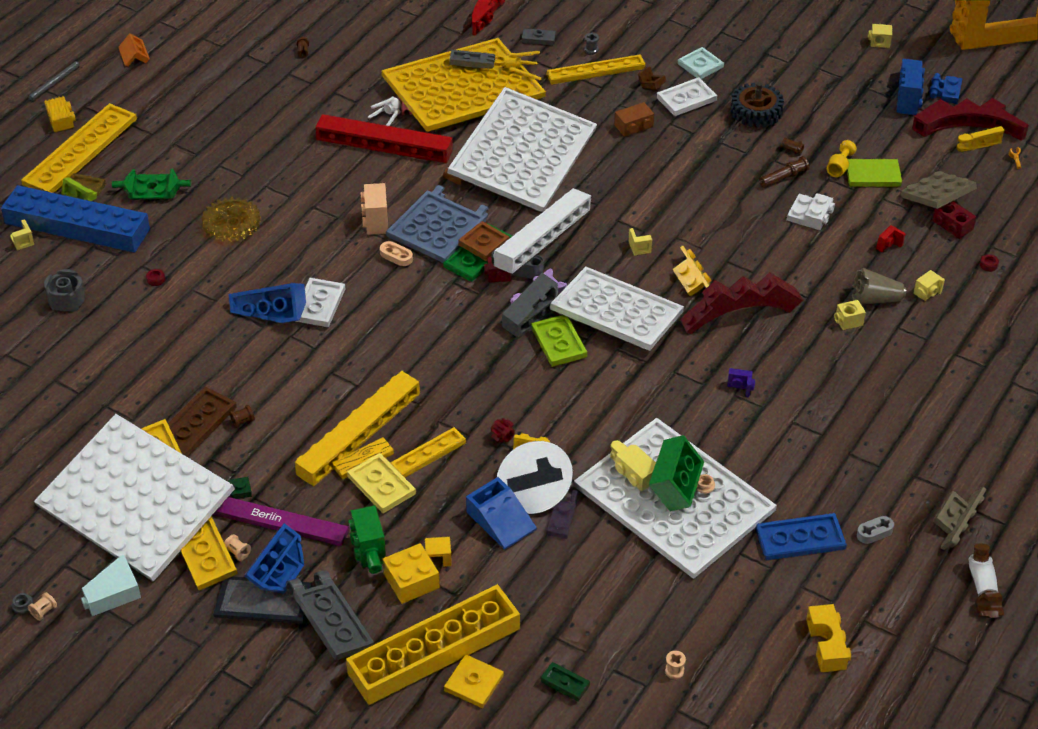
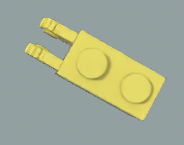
(633, 464)

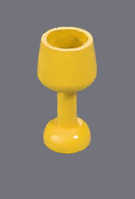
(838, 162)

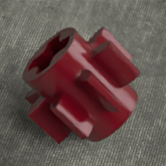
(502, 430)

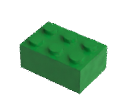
(676, 473)

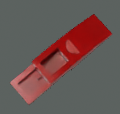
(483, 14)

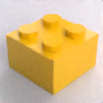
(411, 573)

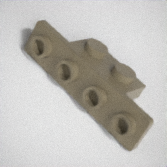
(954, 515)

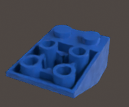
(499, 513)

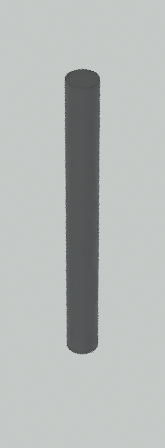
(53, 81)

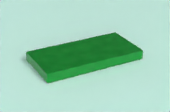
(466, 263)

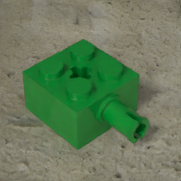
(367, 538)

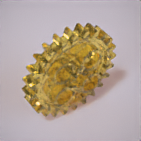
(231, 219)

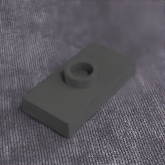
(538, 36)

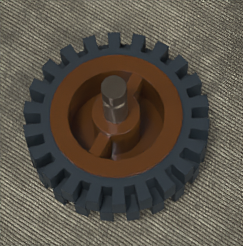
(757, 104)

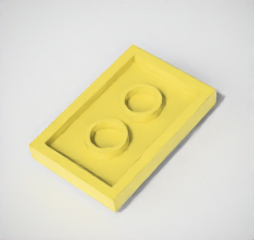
(381, 483)

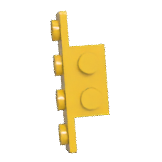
(691, 273)

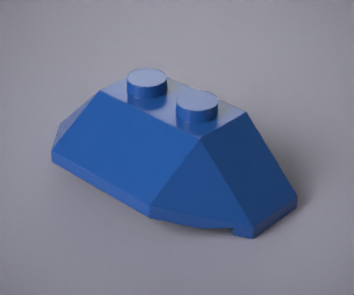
(278, 561)

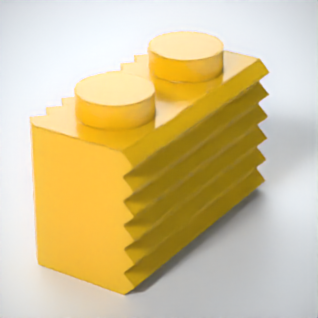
(59, 114)

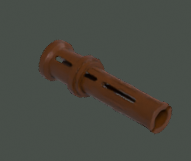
(791, 169)

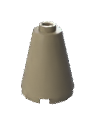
(876, 288)

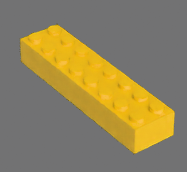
(433, 644)

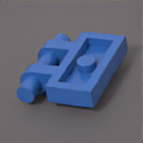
(950, 91)

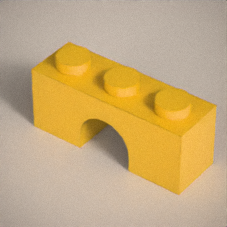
(826, 622)

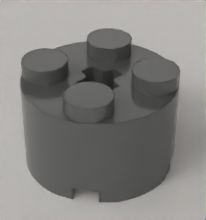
(65, 290)

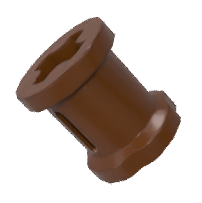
(242, 416)

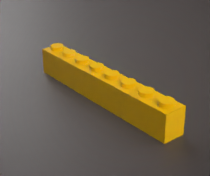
(357, 427)

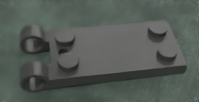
(330, 616)

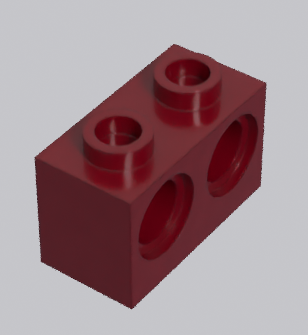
(954, 219)

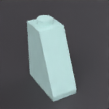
(111, 588)

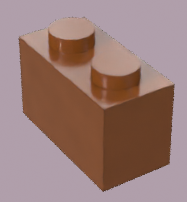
(634, 119)

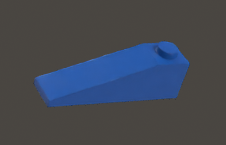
(275, 303)

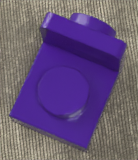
(741, 379)

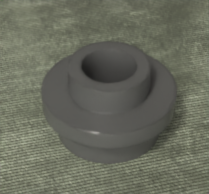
(19, 600)

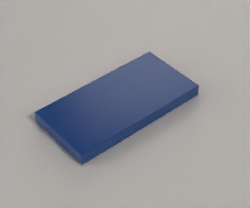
(800, 536)

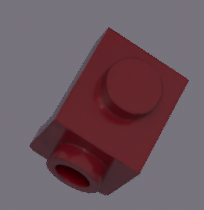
(496, 274)

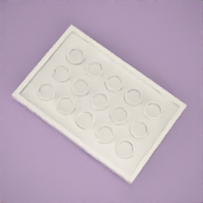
(617, 308)

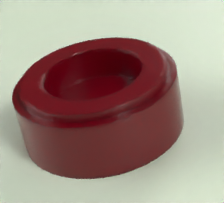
(989, 262)
(155, 277)

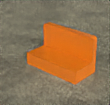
(133, 48)

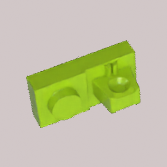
(76, 190)

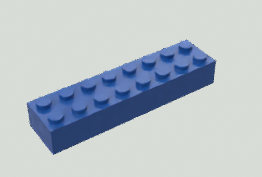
(76, 218)

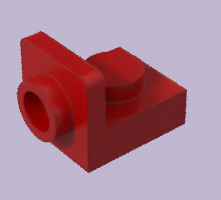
(889, 237)

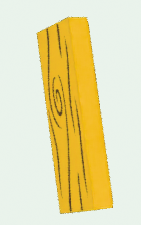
(361, 455)

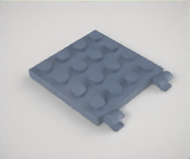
(435, 225)

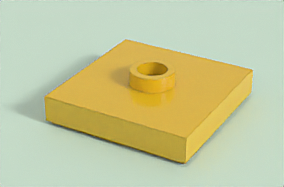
(474, 681)

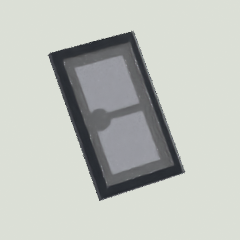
(246, 601)

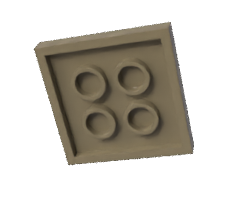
(938, 189)

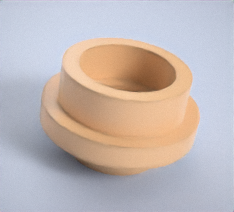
(706, 484)

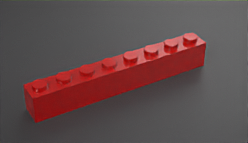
(384, 138)

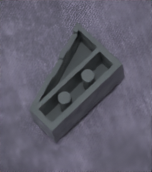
(530, 306)

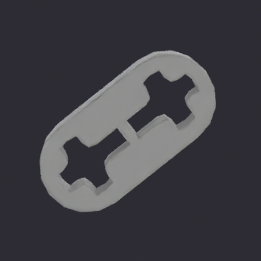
(876, 532)

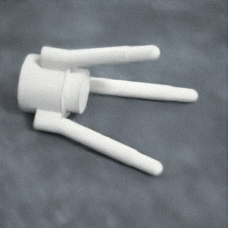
(391, 106)

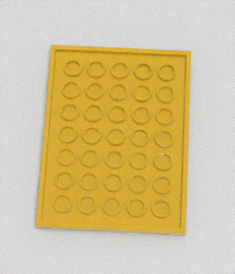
(452, 94)

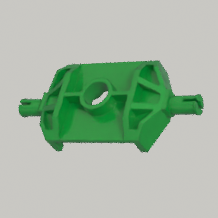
(139, 185)

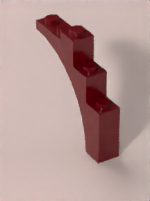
(967, 113)
(744, 293)

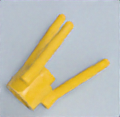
(513, 62)

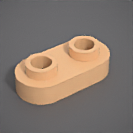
(396, 253)

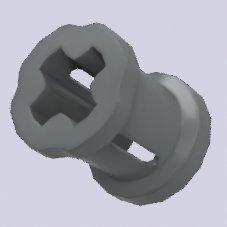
(591, 43)

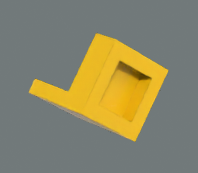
(439, 547)

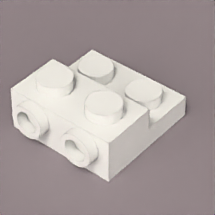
(811, 211)

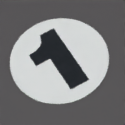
(537, 475)

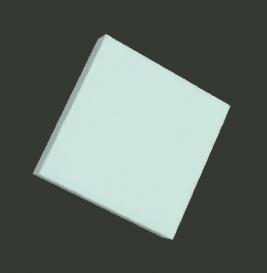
(700, 63)

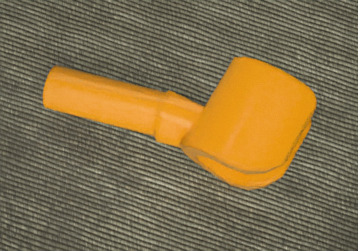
(1015, 156)

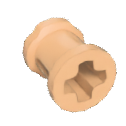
(237, 547)
(42, 606)
(675, 664)

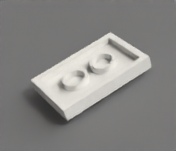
(686, 96)
(321, 301)

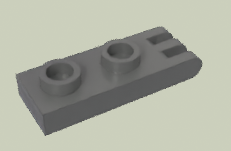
(472, 59)

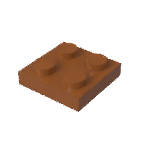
(483, 240)

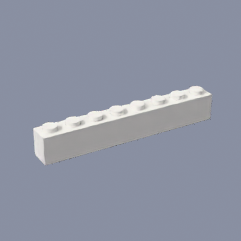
(542, 231)

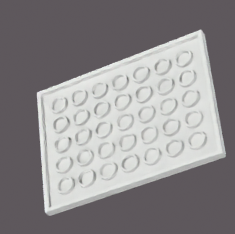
(522, 149)
(134, 496)
(686, 536)

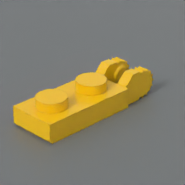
(980, 139)

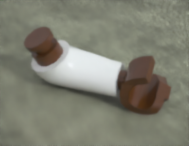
(983, 573)

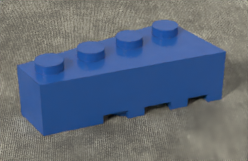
(910, 87)

